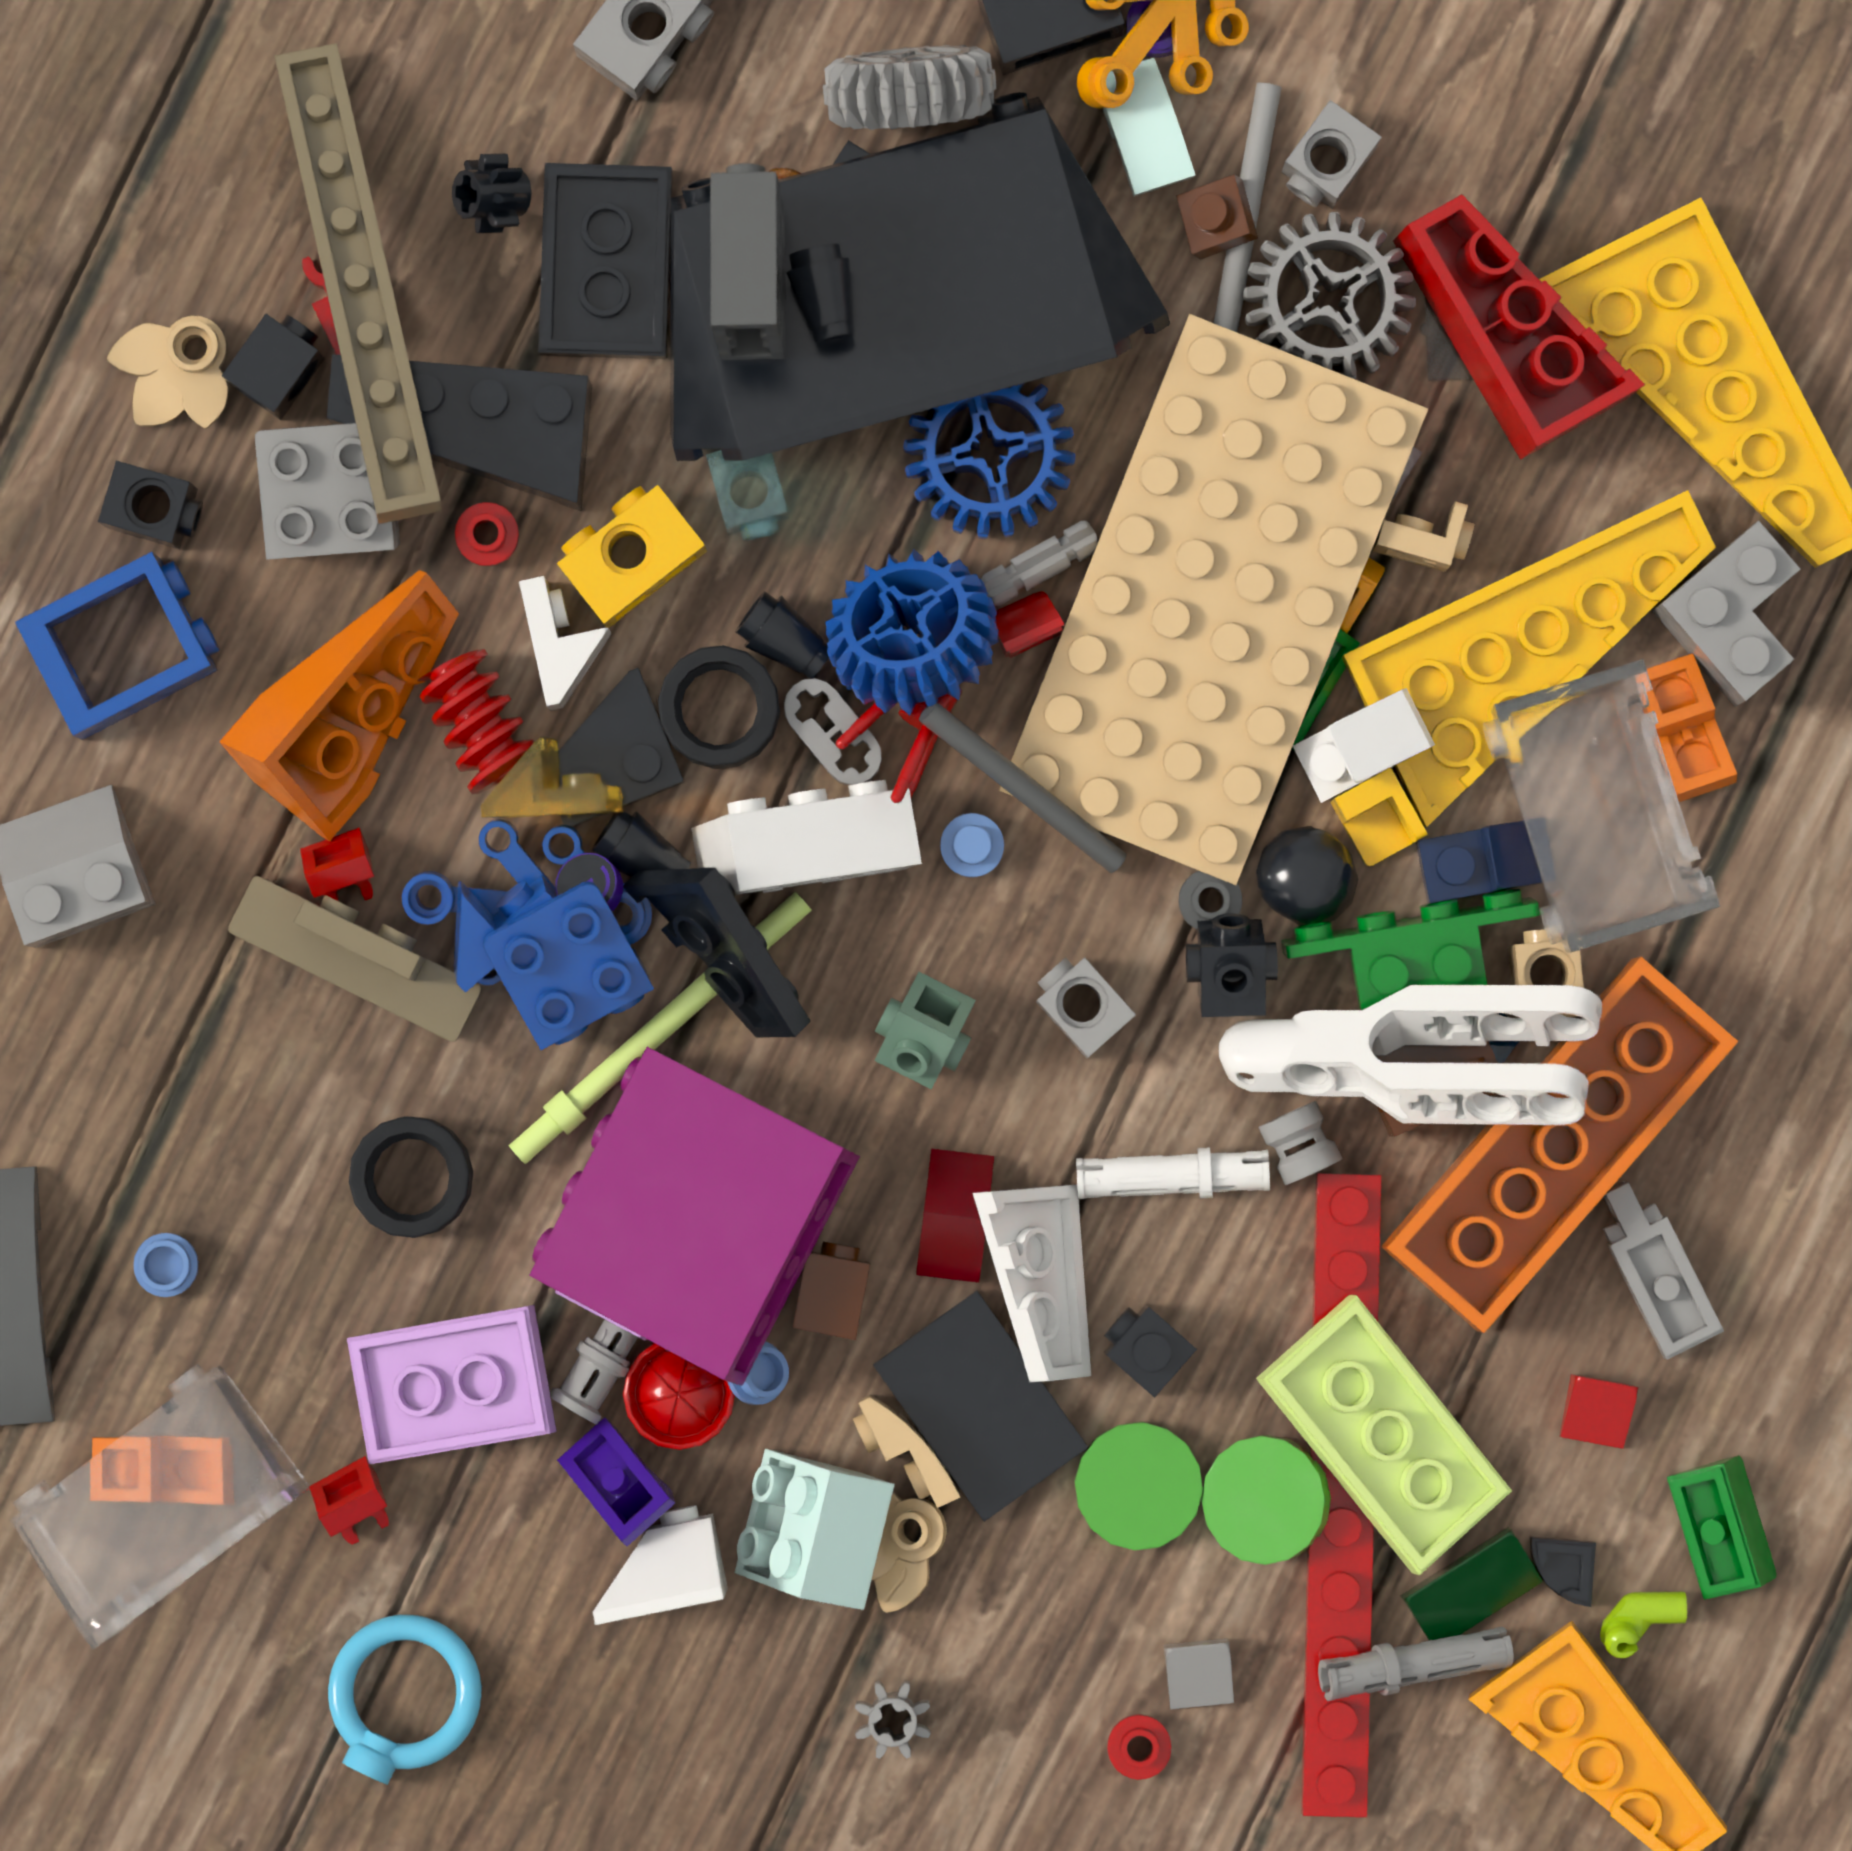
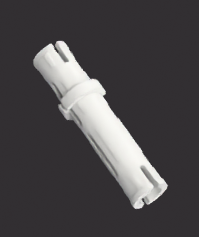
(1173, 1174)

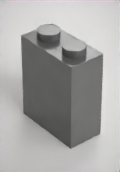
(747, 263)

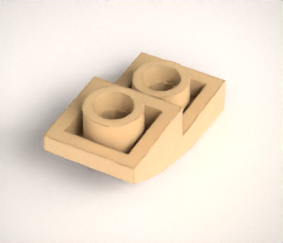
(891, 1433)

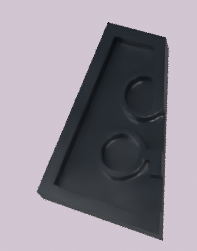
(713, 926)

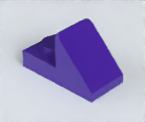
(617, 1481)

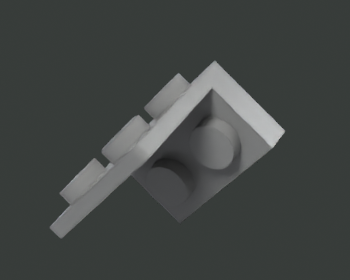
(317, 493)

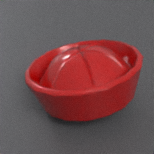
(675, 1400)

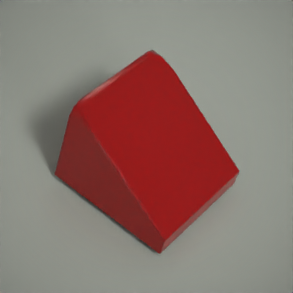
(1027, 624)
(1598, 1411)

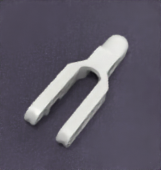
(1337, 1051)

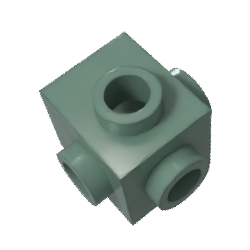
(918, 1041)

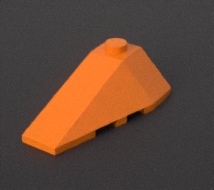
(329, 718)

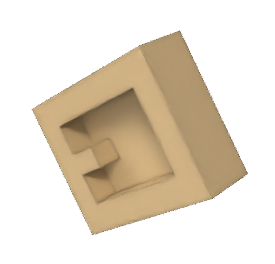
(1413, 539)

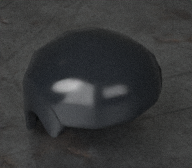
(1307, 875)

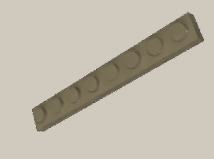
(358, 284)

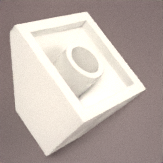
(668, 1570)

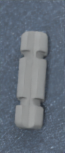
(1040, 562)

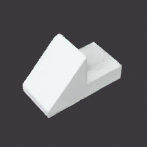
(559, 659)
(1363, 745)

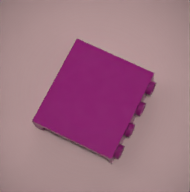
(692, 1216)

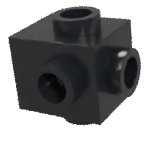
(1231, 966)

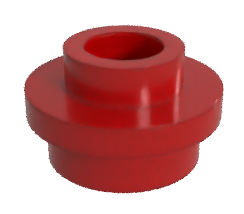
(487, 554)
(1135, 1726)

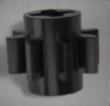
(491, 193)

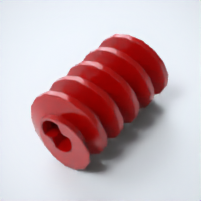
(475, 719)

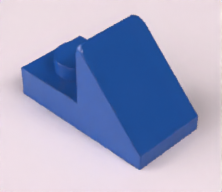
(475, 922)

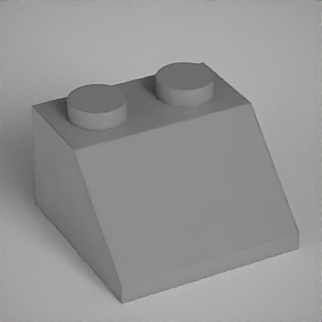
(71, 868)

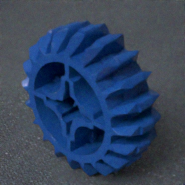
(1018, 447)
(930, 600)

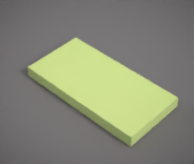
(1384, 1434)

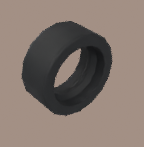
(714, 659)
(364, 1189)

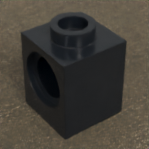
(275, 364)
(125, 493)

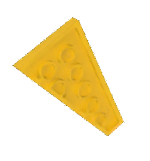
(1713, 371)
(1523, 638)

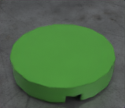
(1138, 1485)
(1265, 1499)

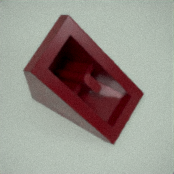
(951, 1225)

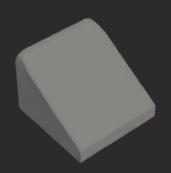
(1199, 1673)

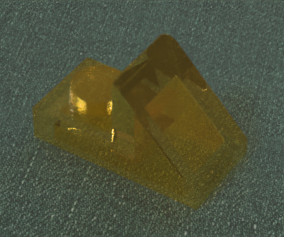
(534, 789)

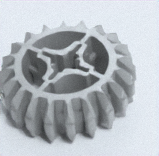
(909, 87)
(1314, 271)

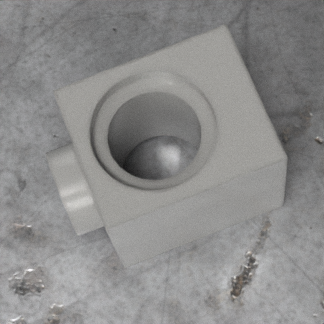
(1336, 129)
(1112, 1011)

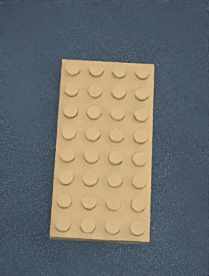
(1215, 596)

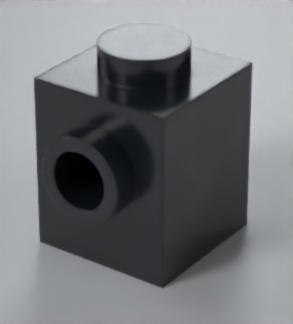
(1147, 1348)

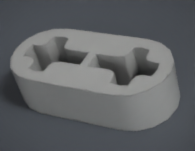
(820, 742)

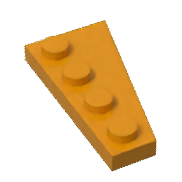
(1588, 1728)

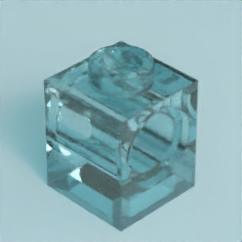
(750, 522)

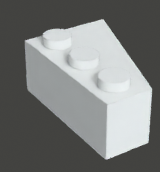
(810, 839)

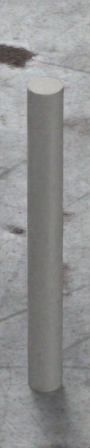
(1253, 176)

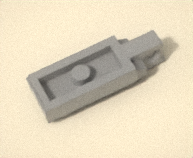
(1658, 1274)

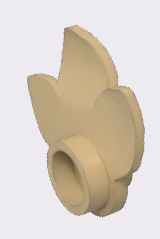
(167, 378)
(903, 1565)

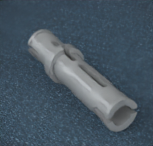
(1391, 1667)

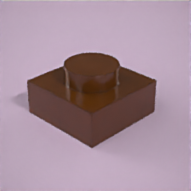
(1217, 217)

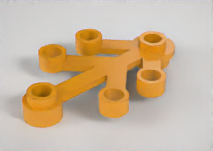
(1142, 37)

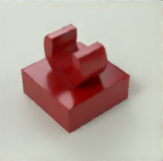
(338, 864)
(349, 1498)

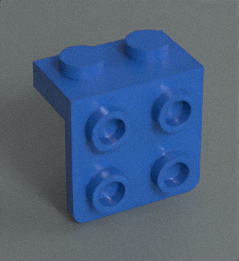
(567, 965)

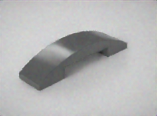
(24, 1368)

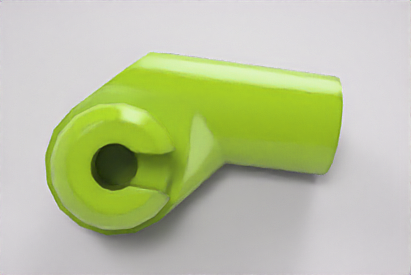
(1635, 1615)

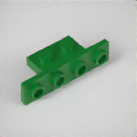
(1417, 950)

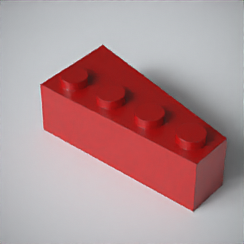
(1510, 329)

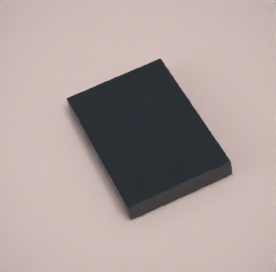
(605, 261)
(977, 1407)

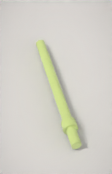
(566, 1111)

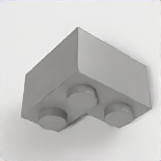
(1716, 615)

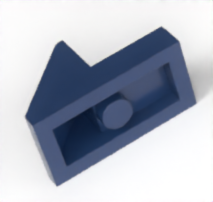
(1477, 862)

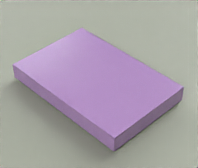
(451, 1384)

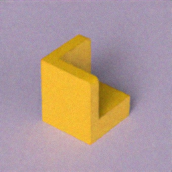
(1378, 817)

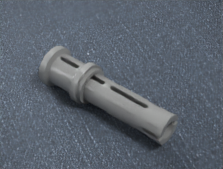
(609, 1366)

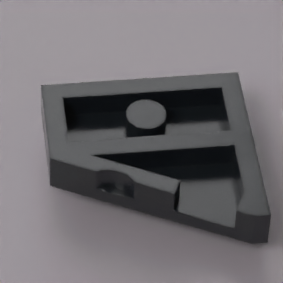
(623, 745)

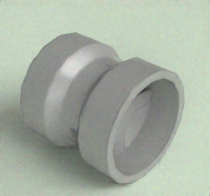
(1293, 1130)

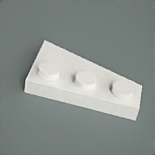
(1041, 1275)

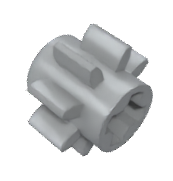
(885, 1735)

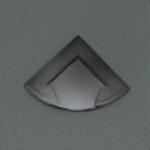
(1566, 1567)

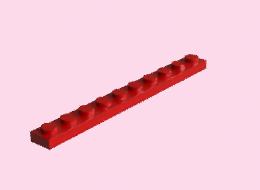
(1343, 1553)

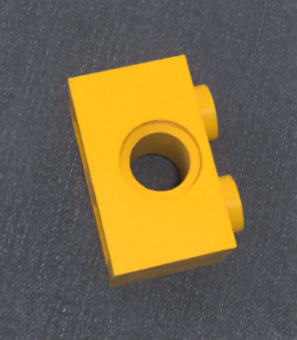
(616, 590)

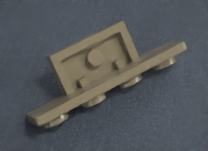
(354, 958)

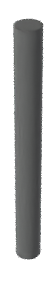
(1022, 787)

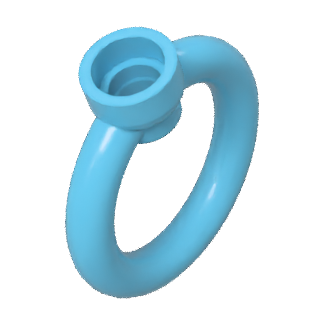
(376, 1754)

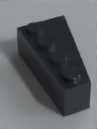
(498, 423)

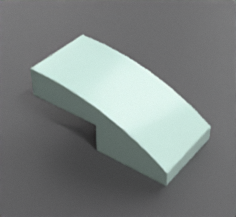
(1148, 133)

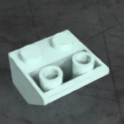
(813, 1529)

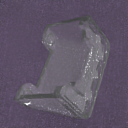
(1599, 808)
(157, 1504)

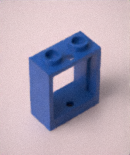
(60, 674)

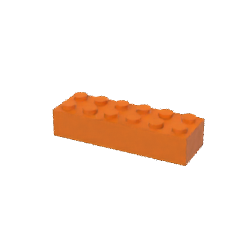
(1532, 1185)

